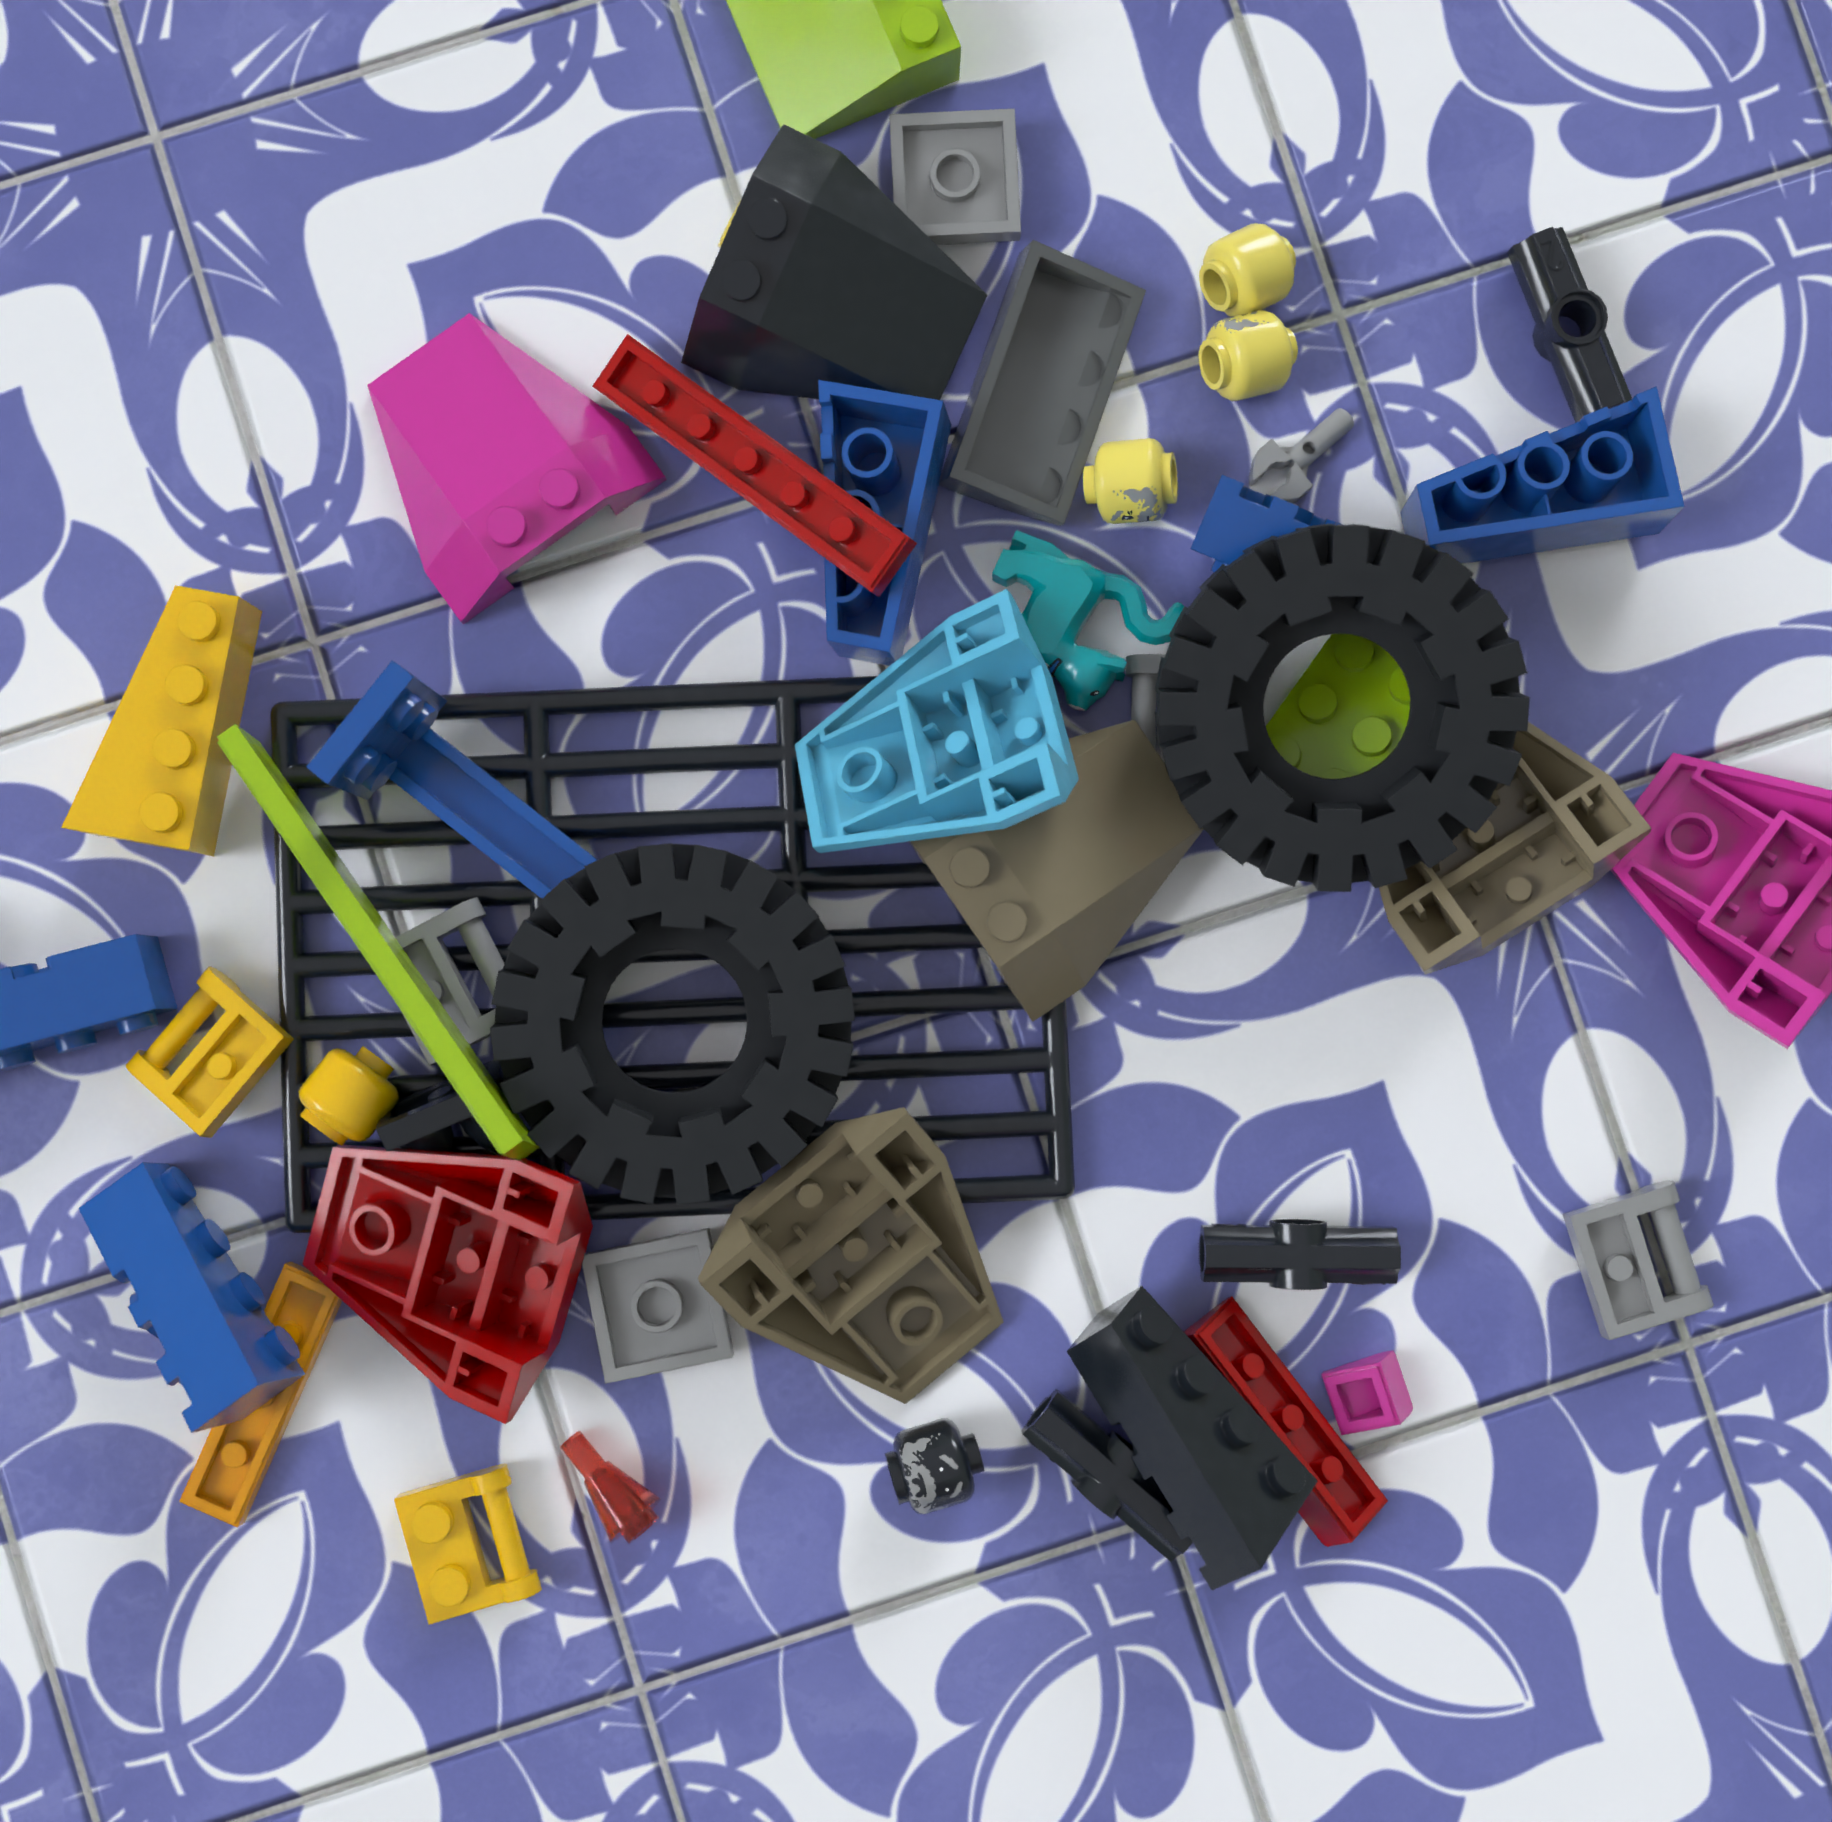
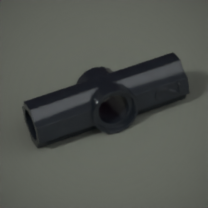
(1557, 289)
(1299, 1254)
(1103, 1471)

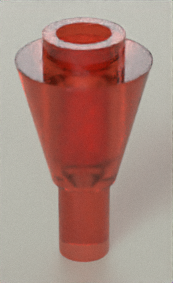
(619, 1500)

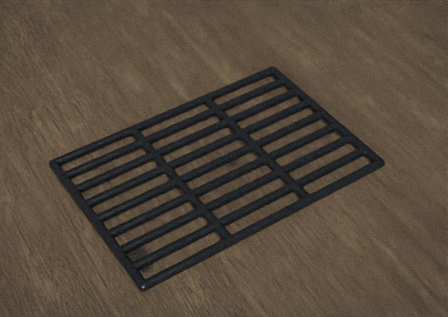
(789, 818)

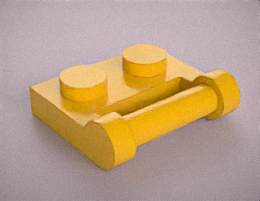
(221, 1065)
(448, 1548)

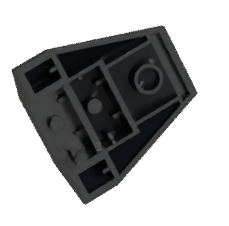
(828, 286)

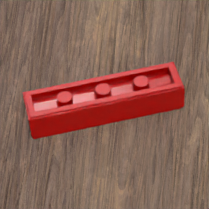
(1344, 1492)

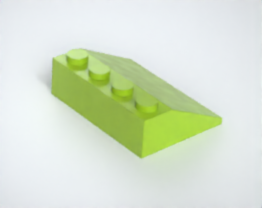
(845, 58)

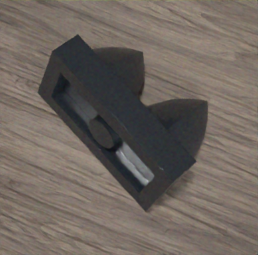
(426, 1118)

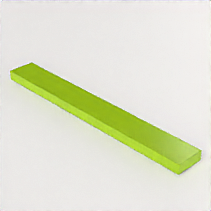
(377, 944)

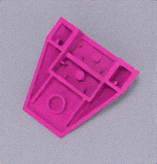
(497, 459)
(1740, 887)

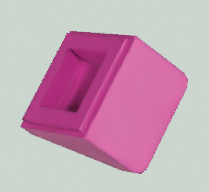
(1368, 1393)

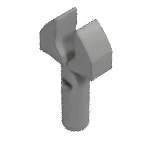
(1300, 455)

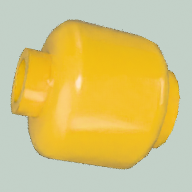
(348, 1095)

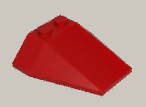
(454, 1262)

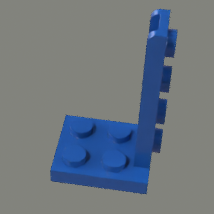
(393, 740)

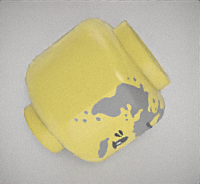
(1247, 355)
(1131, 481)

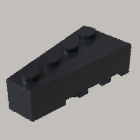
(1195, 1434)

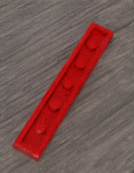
(755, 466)

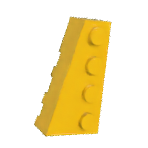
(160, 761)

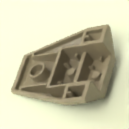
(1539, 849)
(1074, 878)
(859, 1258)

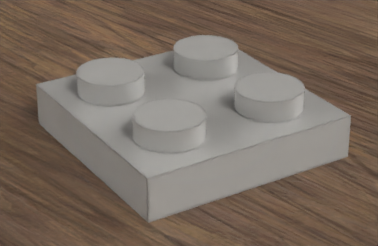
(957, 174)
(652, 1308)

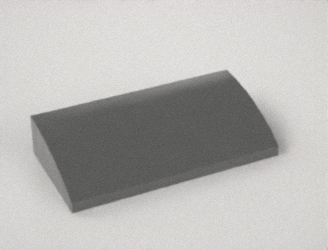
(1042, 385)

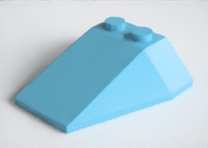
(942, 739)

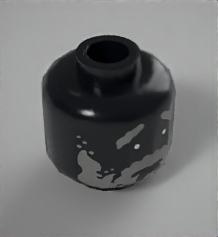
(934, 1466)

